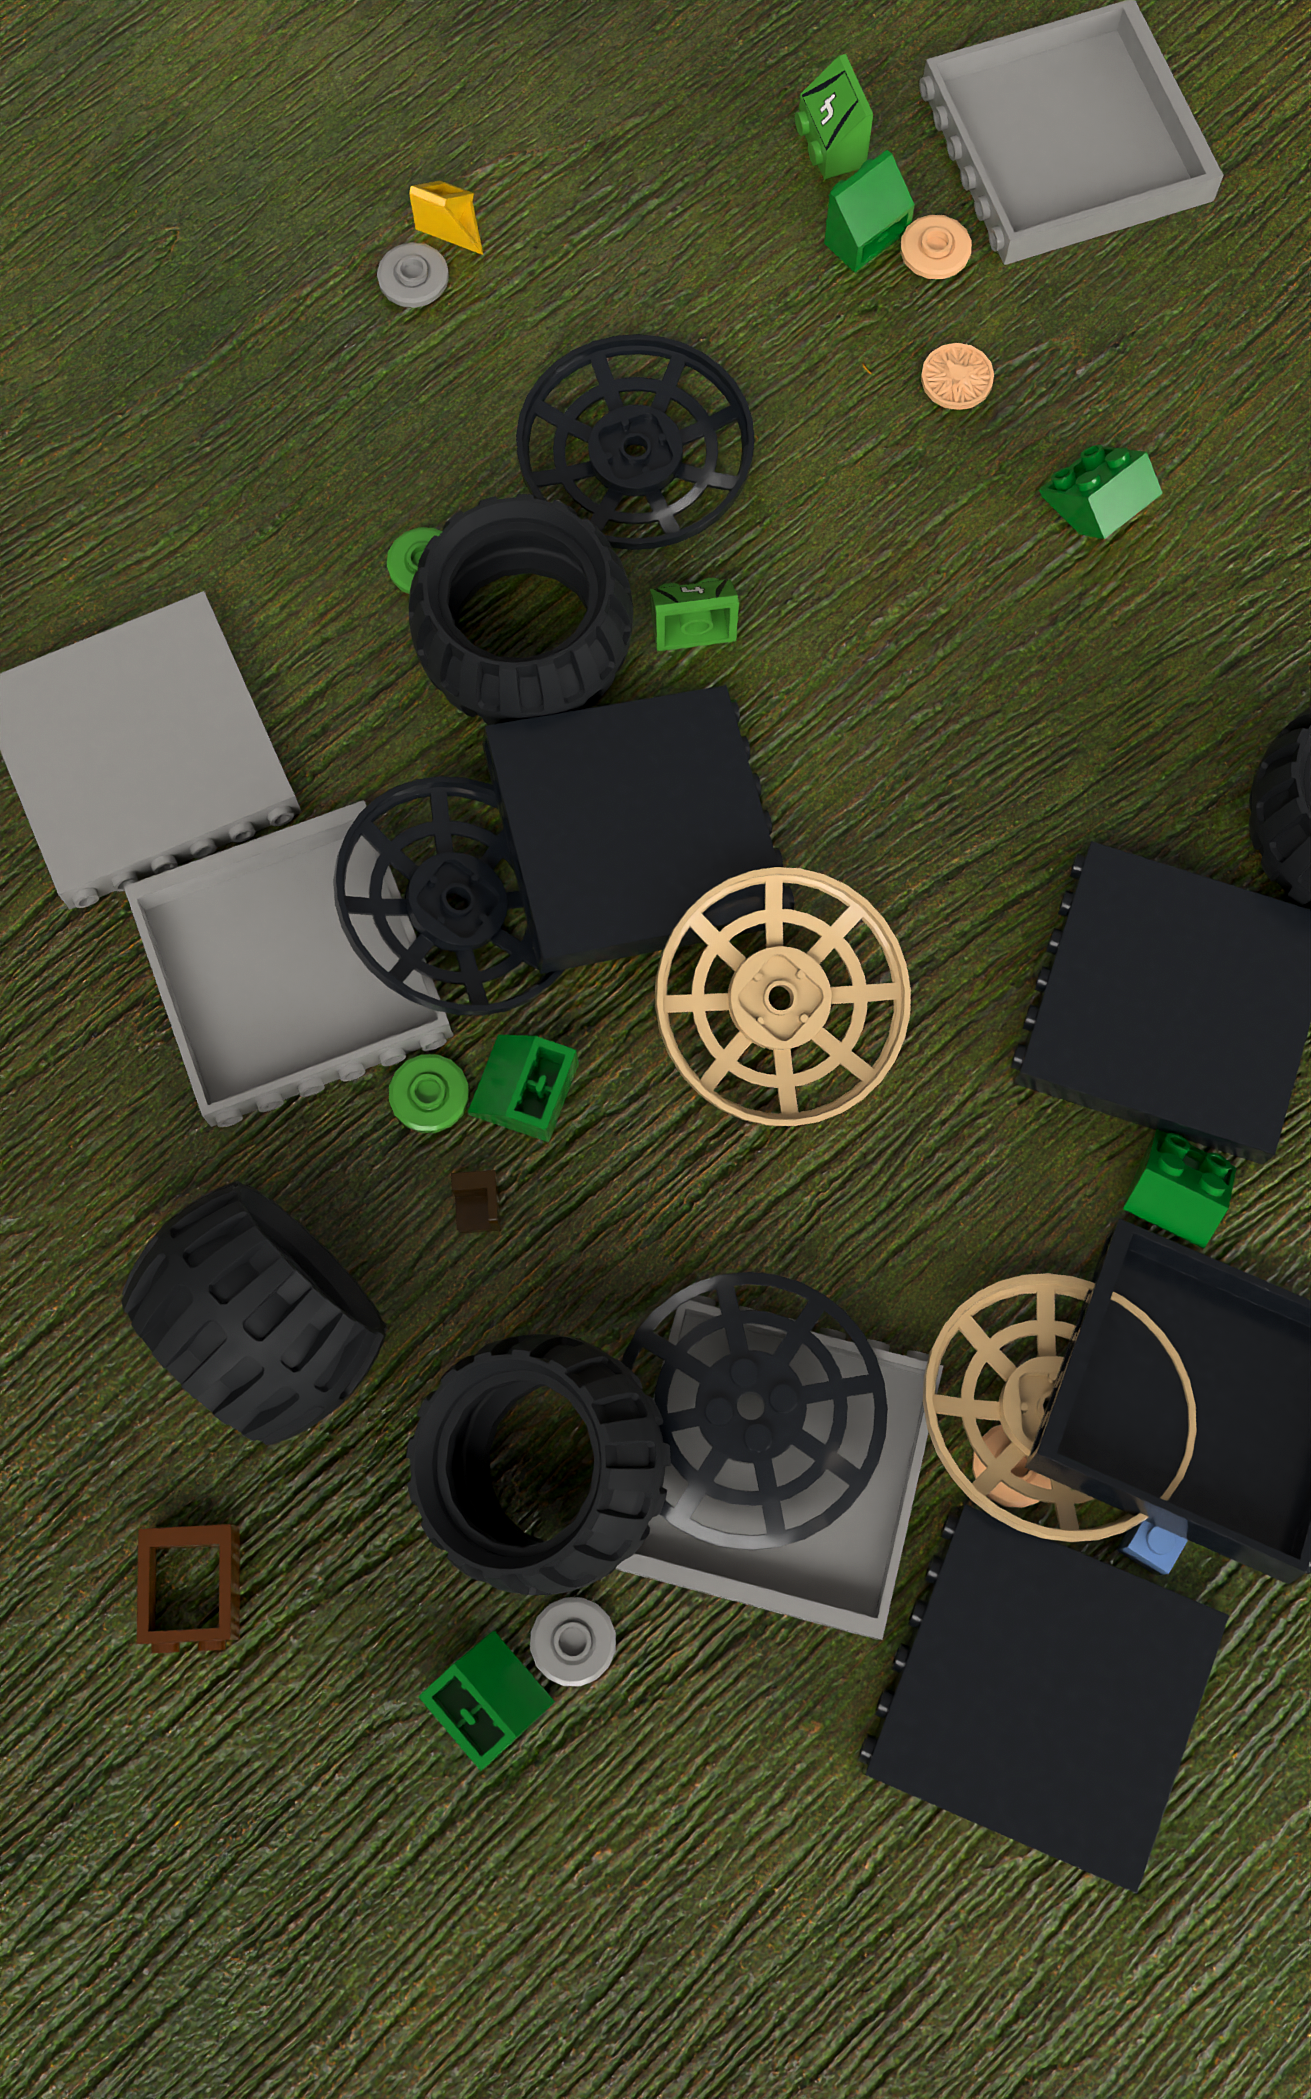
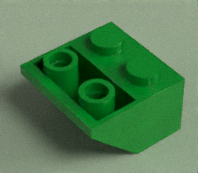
(868, 211)
(1102, 489)
(525, 1084)
(1181, 1188)
(486, 1700)

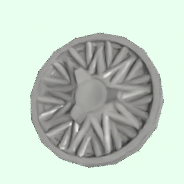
(412, 274)
(573, 1641)

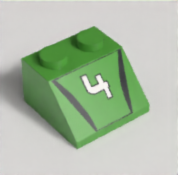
(835, 120)
(694, 614)

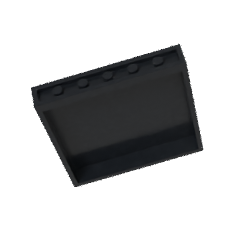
(629, 822)
(1172, 1003)
(1123, 1413)
(1044, 1696)

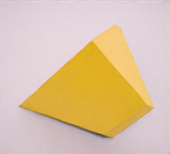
(446, 214)

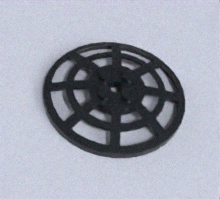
(637, 426)
(427, 903)
(783, 1415)

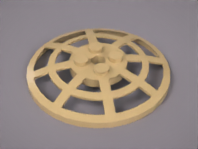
(808, 993)
(1022, 1402)

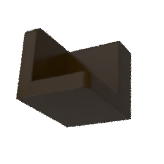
(476, 1201)

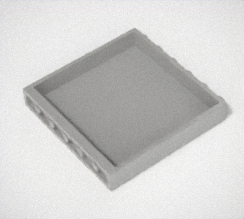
(1069, 131)
(139, 751)
(265, 976)
(845, 1570)

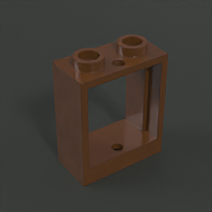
(209, 1639)

